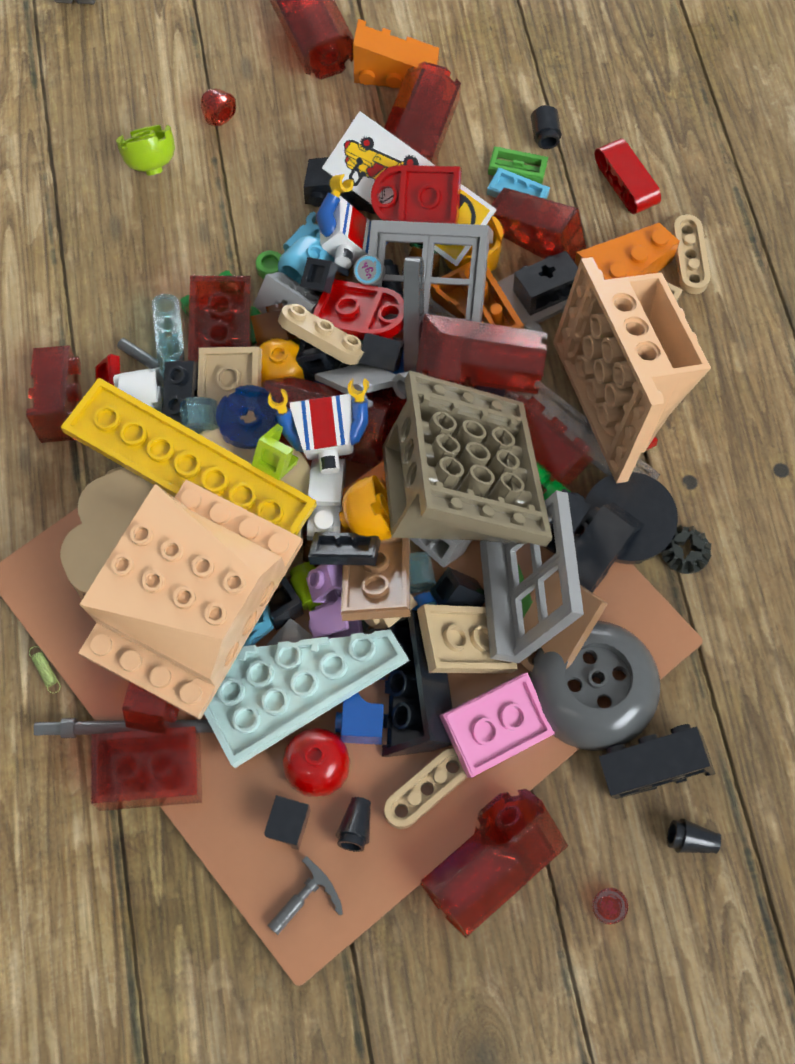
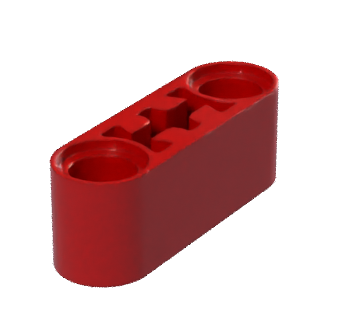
(627, 176)

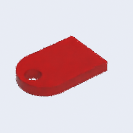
(419, 194)
(362, 309)

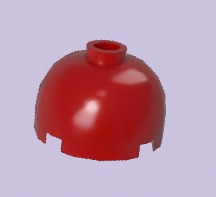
(316, 762)

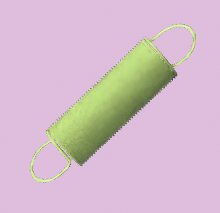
(44, 669)

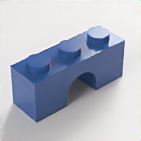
(360, 721)

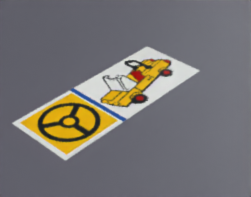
(371, 149)

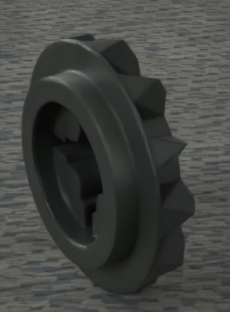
(695, 560)

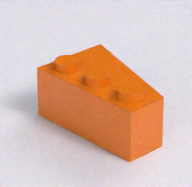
(386, 58)
(634, 253)
(496, 306)

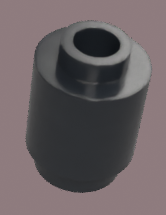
(546, 127)

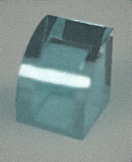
(199, 413)

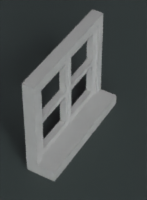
(444, 234)
(504, 592)

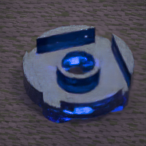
(238, 404)

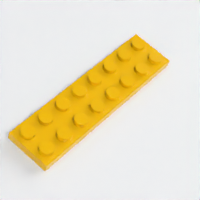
(171, 453)

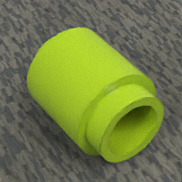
(299, 584)

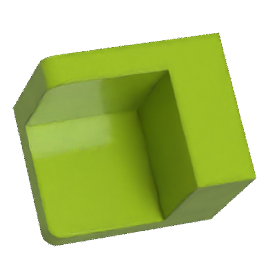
(273, 456)

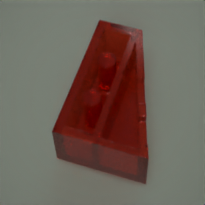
(539, 224)
(54, 391)
(551, 444)

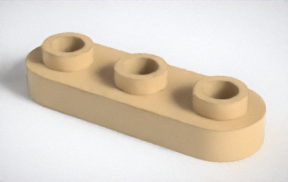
(694, 246)
(321, 334)
(414, 800)

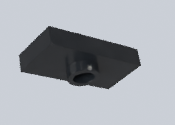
(343, 549)

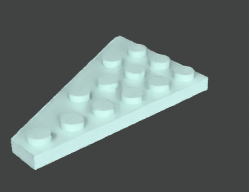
(291, 684)

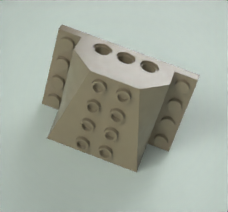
(462, 467)

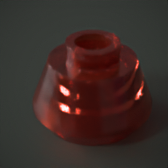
(217, 106)

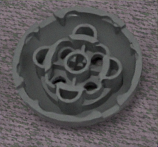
(576, 715)

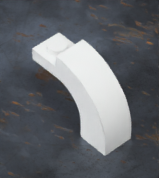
(328, 493)

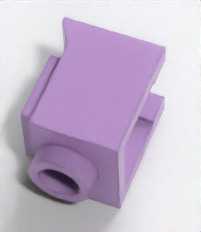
(325, 583)
(327, 622)

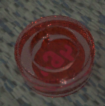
(610, 906)

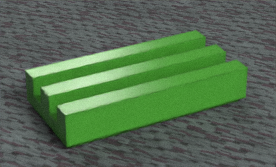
(517, 166)

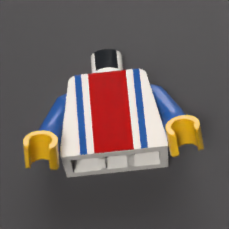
(341, 226)
(324, 425)

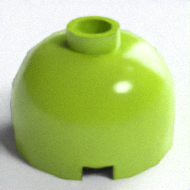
(147, 149)

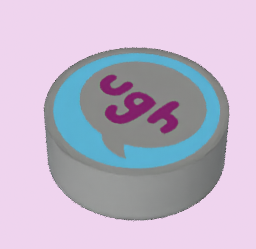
(369, 270)

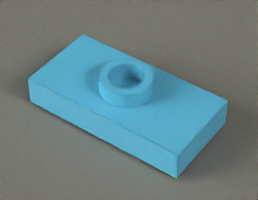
(515, 182)

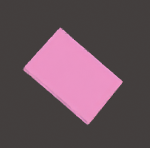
(496, 725)

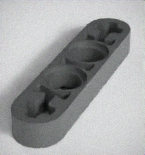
(413, 309)

